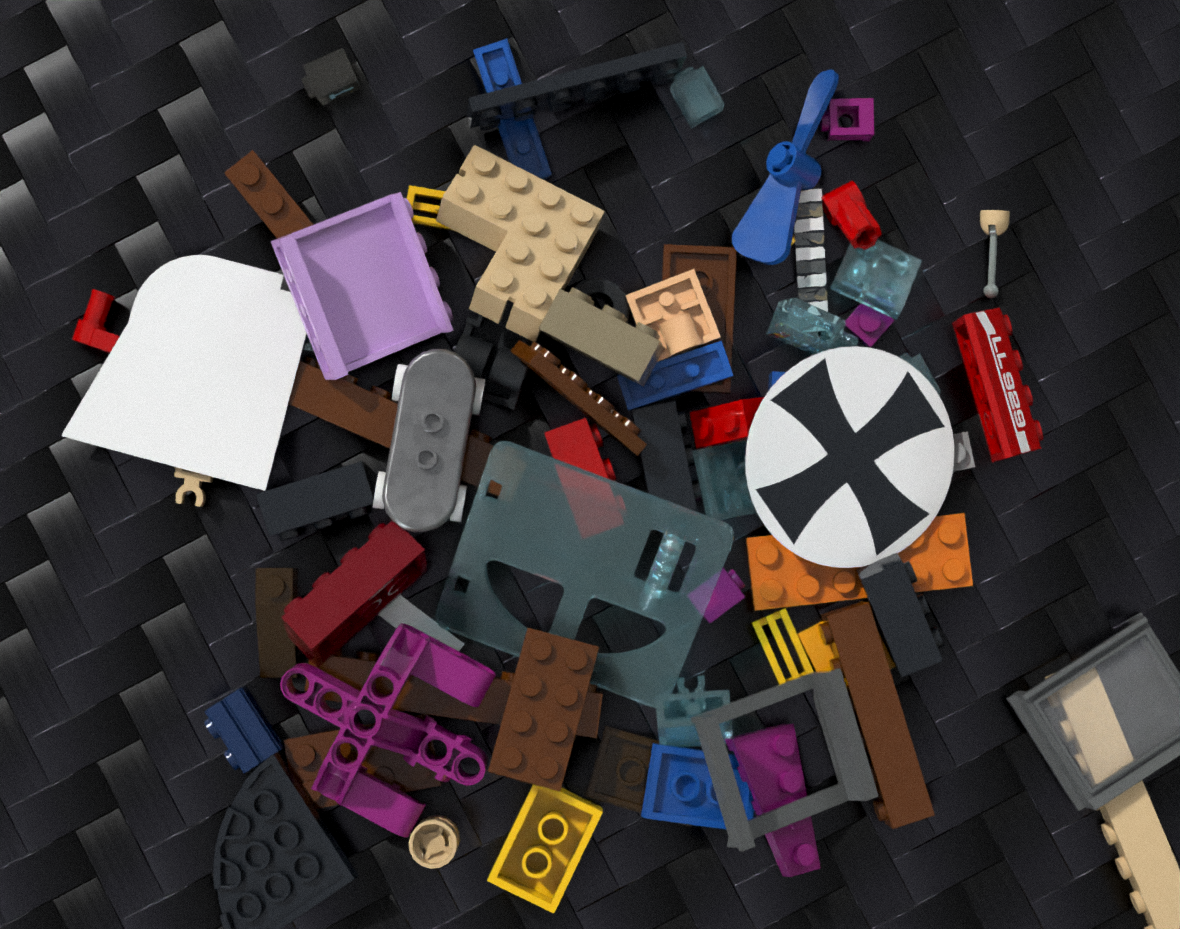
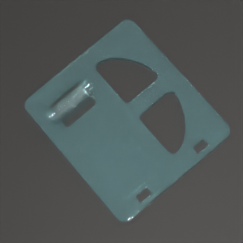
(589, 541)

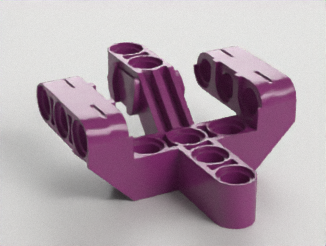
(347, 780)

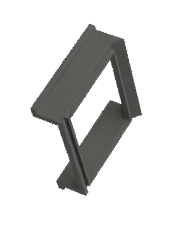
(842, 740)

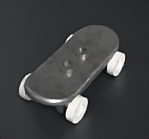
(429, 441)

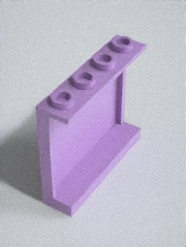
(363, 285)

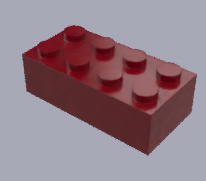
(354, 592)

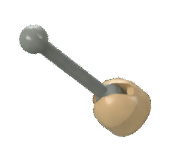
(993, 224)

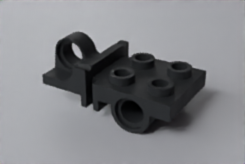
(487, 351)

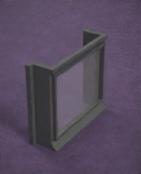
(1106, 716)

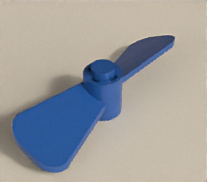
(770, 220)

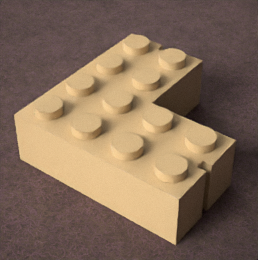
(532, 229)

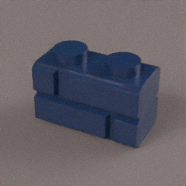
(243, 730)

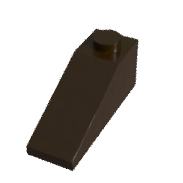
(273, 592)

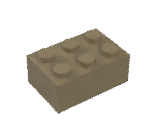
(602, 335)

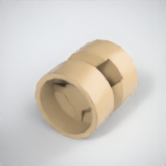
(434, 841)

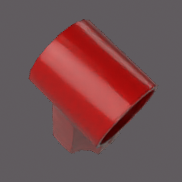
(849, 211)

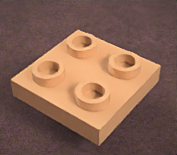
(676, 312)

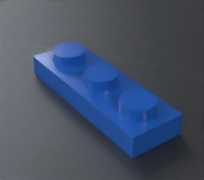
(678, 376)

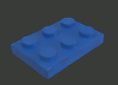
(682, 788)

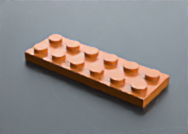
(787, 580)

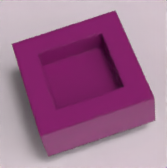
(867, 324)

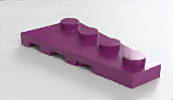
(775, 777)

